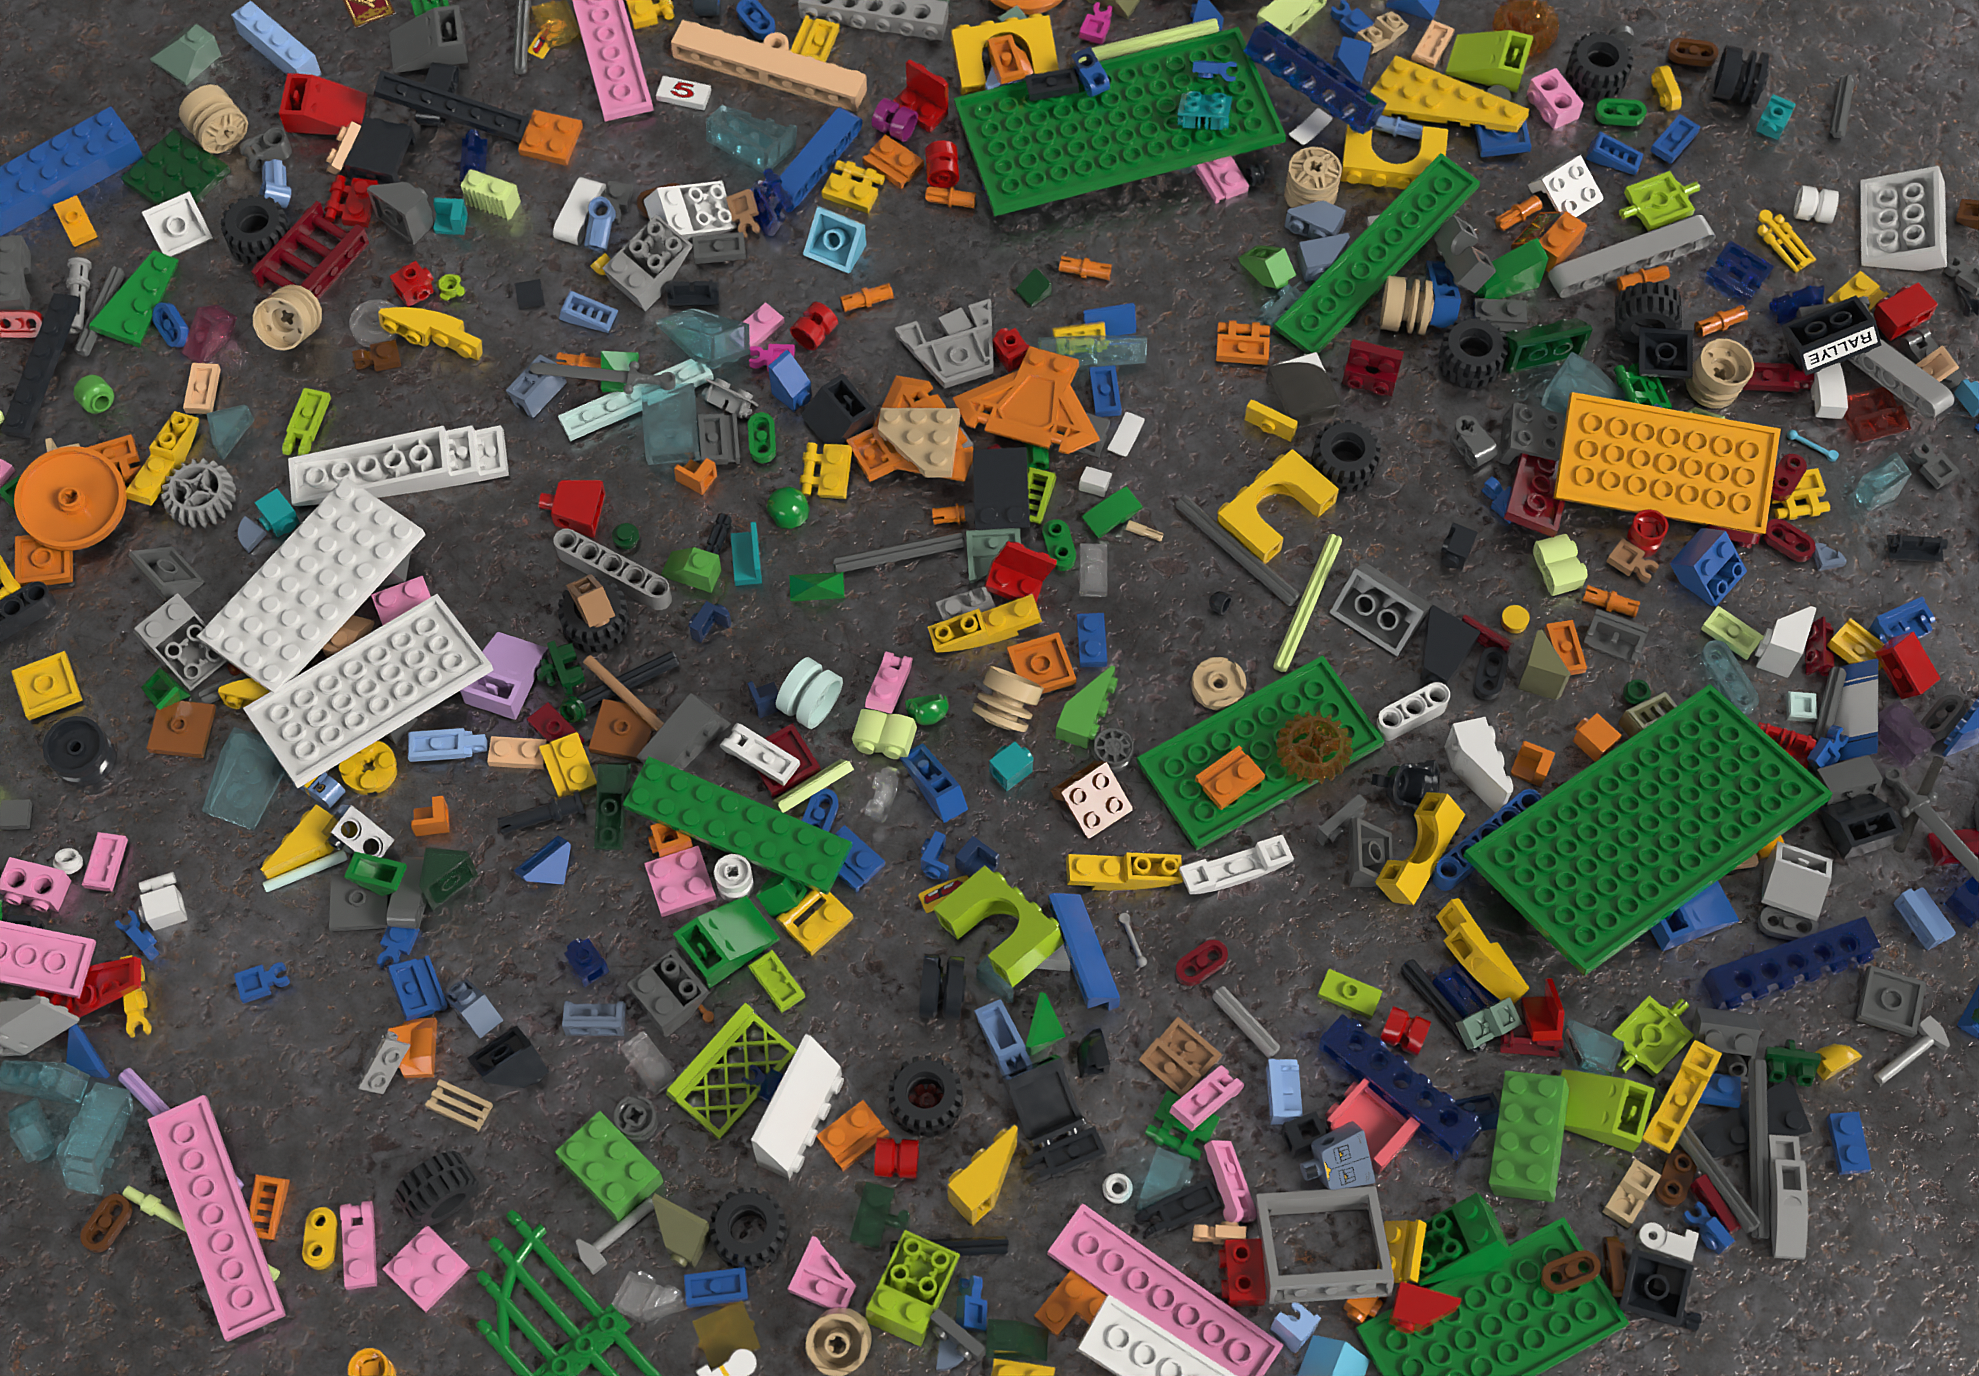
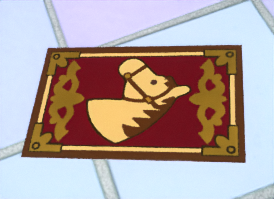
(368, 10)

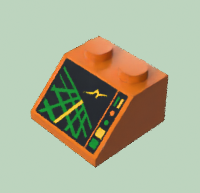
(1557, 233)

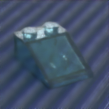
(707, 336)
(1579, 377)
(670, 424)
(243, 780)

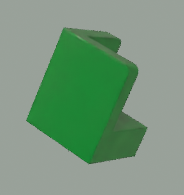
(780, 894)

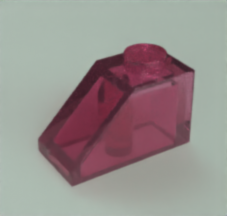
(208, 333)

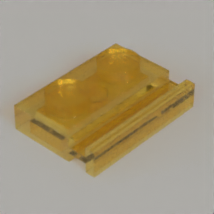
(556, 22)

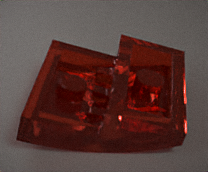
(1875, 415)

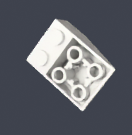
(692, 209)
(1478, 762)

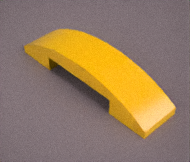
(1682, 1097)

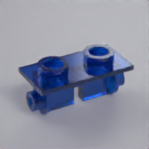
(473, 154)
(1787, 306)

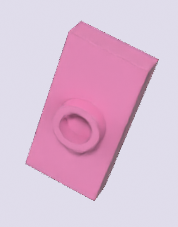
(104, 862)

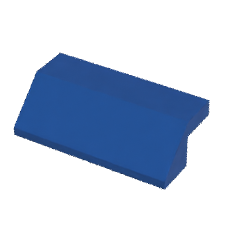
(1084, 950)

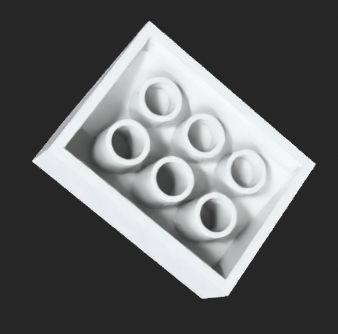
(1904, 220)
(797, 1109)

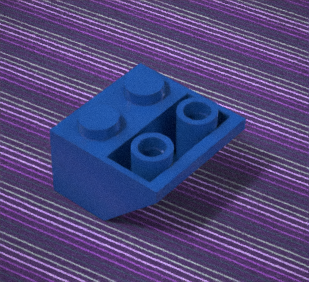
(1709, 565)

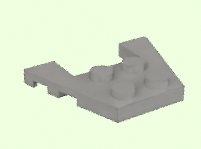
(956, 356)

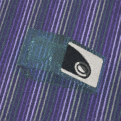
(1592, 1049)

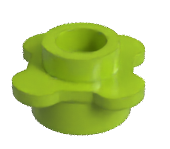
(450, 281)

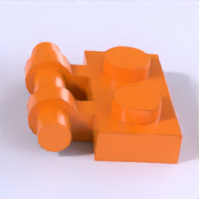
(1243, 348)
(122, 453)

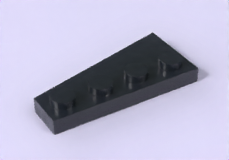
(1730, 1132)

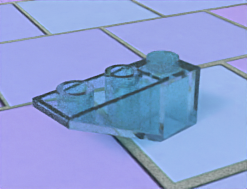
(44, 1080)

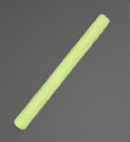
(1155, 39)
(1307, 603)

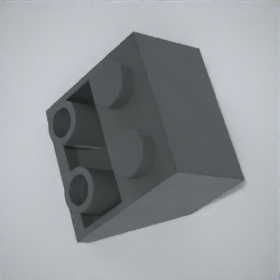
(668, 992)
(1730, 1034)

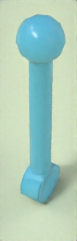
(1831, 455)

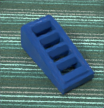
(1603, 144)

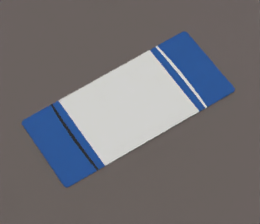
(1859, 710)

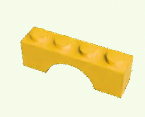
(1436, 824)

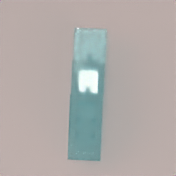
(1098, 349)

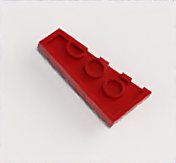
(102, 985)

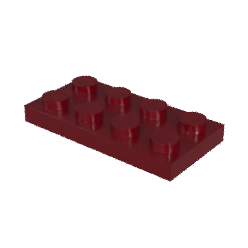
(1532, 495)

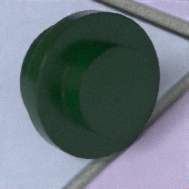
(625, 535)
(1636, 692)
(572, 709)

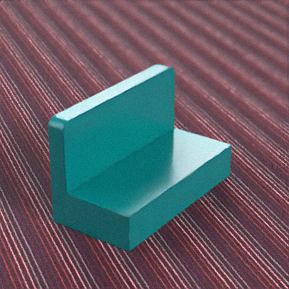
(746, 557)

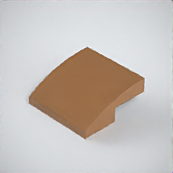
(1180, 1057)

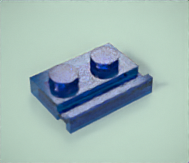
(1463, 990)

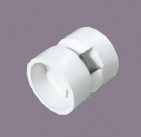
(1816, 204)
(733, 877)

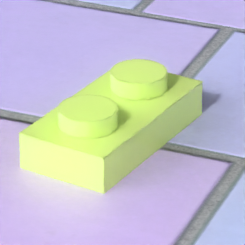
(1732, 632)

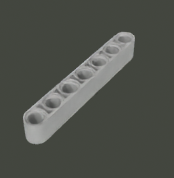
(1631, 255)

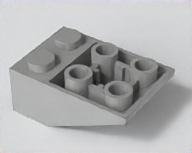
(648, 262)
(173, 640)
(30, 1024)

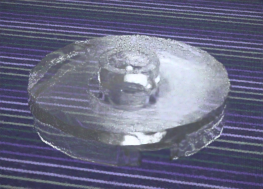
(362, 323)

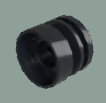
(1741, 75)

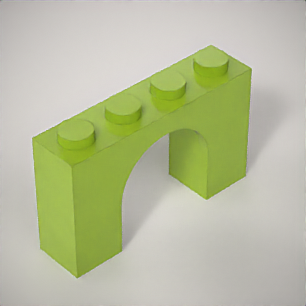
(989, 895)

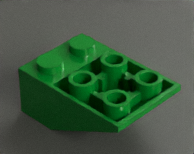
(724, 939)
(1462, 1241)

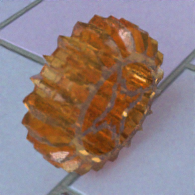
(1529, 18)
(1293, 754)

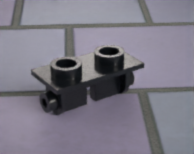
(692, 293)
(1916, 548)

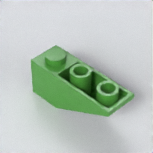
(1081, 712)

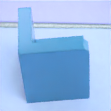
(1969, 396)

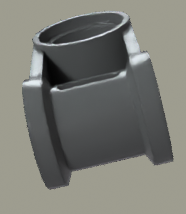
(266, 146)
(1474, 443)

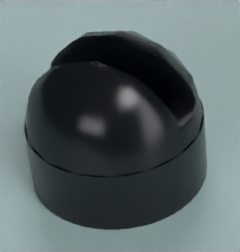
(1220, 602)

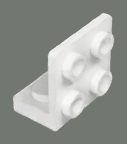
(1569, 187)

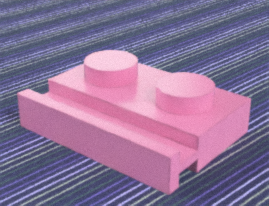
(1222, 178)

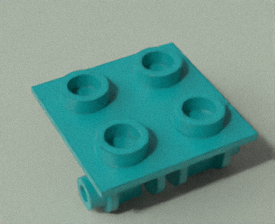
(1196, 104)

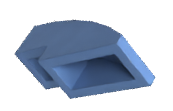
(1002, 1037)

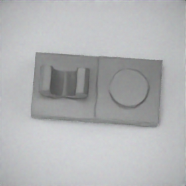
(965, 603)

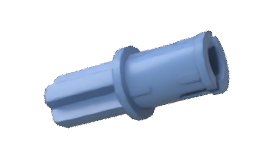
(1399, 127)

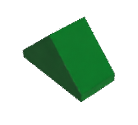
(375, 873)

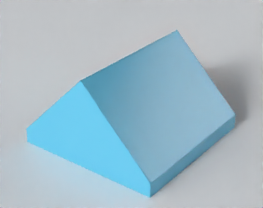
(835, 240)
(1332, 1358)

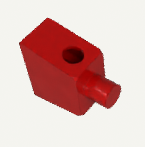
(575, 505)

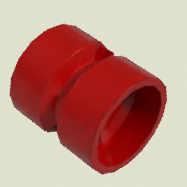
(942, 164)
(814, 326)
(1648, 531)
(1405, 1030)
(896, 1158)

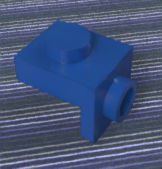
(931, 853)

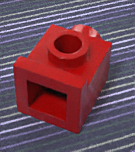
(1010, 348)

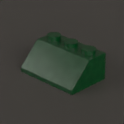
(1546, 344)

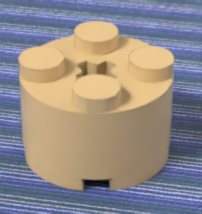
(822, 1347)

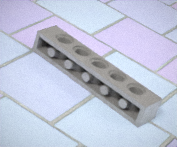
(903, 17)

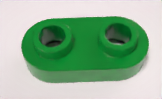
(1618, 112)
(761, 439)
(1059, 543)

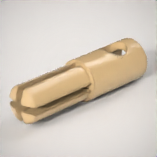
(1144, 531)

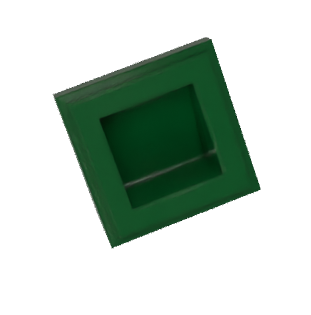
(1034, 288)

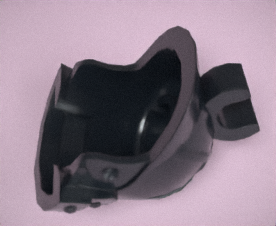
(1409, 782)

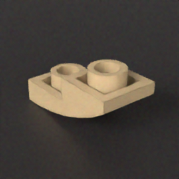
(1383, 32)

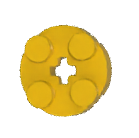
(370, 781)

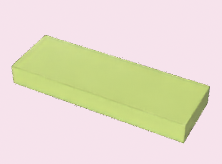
(812, 785)

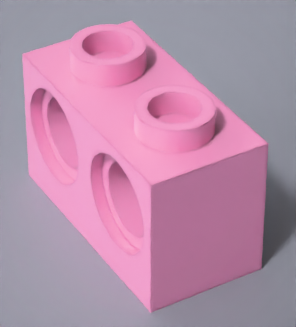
(1554, 98)
(36, 879)

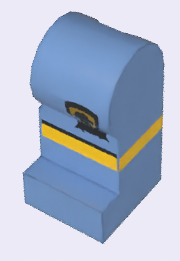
(323, 789)

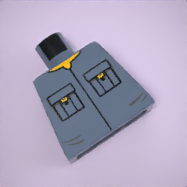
(1340, 1159)

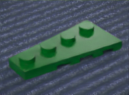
(131, 308)

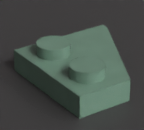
(984, 546)

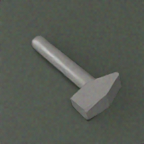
(1931, 1034)
(591, 1254)

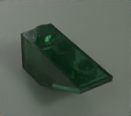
(611, 817)

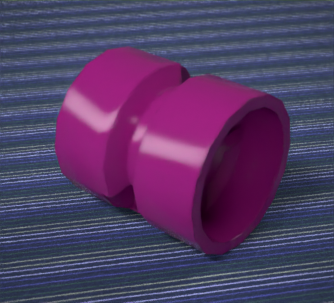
(892, 118)

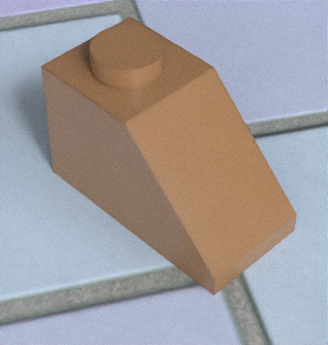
(591, 601)
(350, 632)

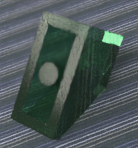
(1016, 1340)

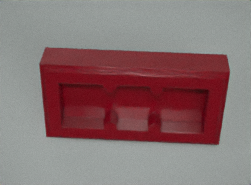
(550, 724)

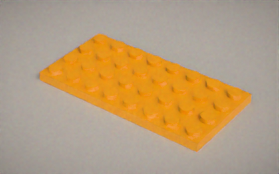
(1666, 462)

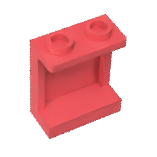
(1383, 1126)

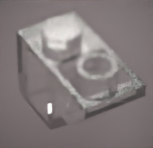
(645, 1300)

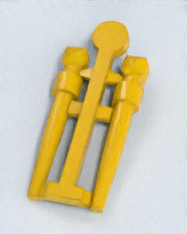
(1784, 234)

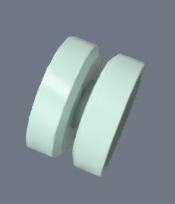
(809, 693)

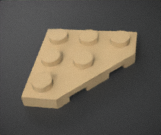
(923, 437)

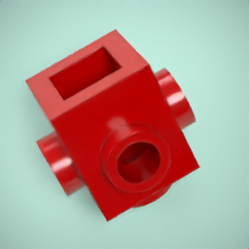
(412, 283)

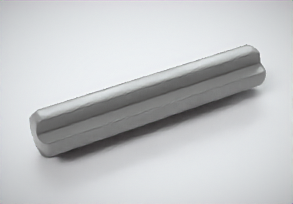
(1246, 1022)

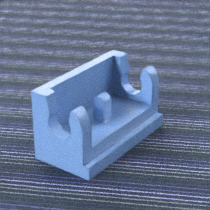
(1283, 1090)
(1294, 1332)

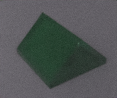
(445, 874)

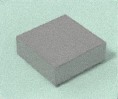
(955, 322)

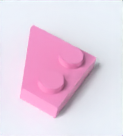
(821, 1279)

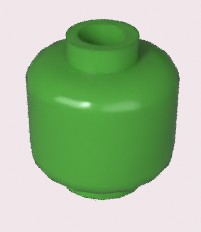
(93, 394)

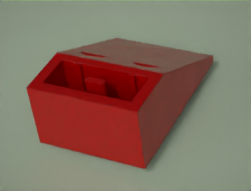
(319, 105)

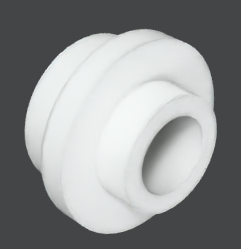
(68, 860)
(1117, 1179)

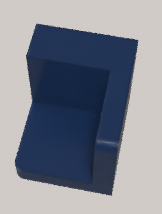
(763, 698)
(975, 856)

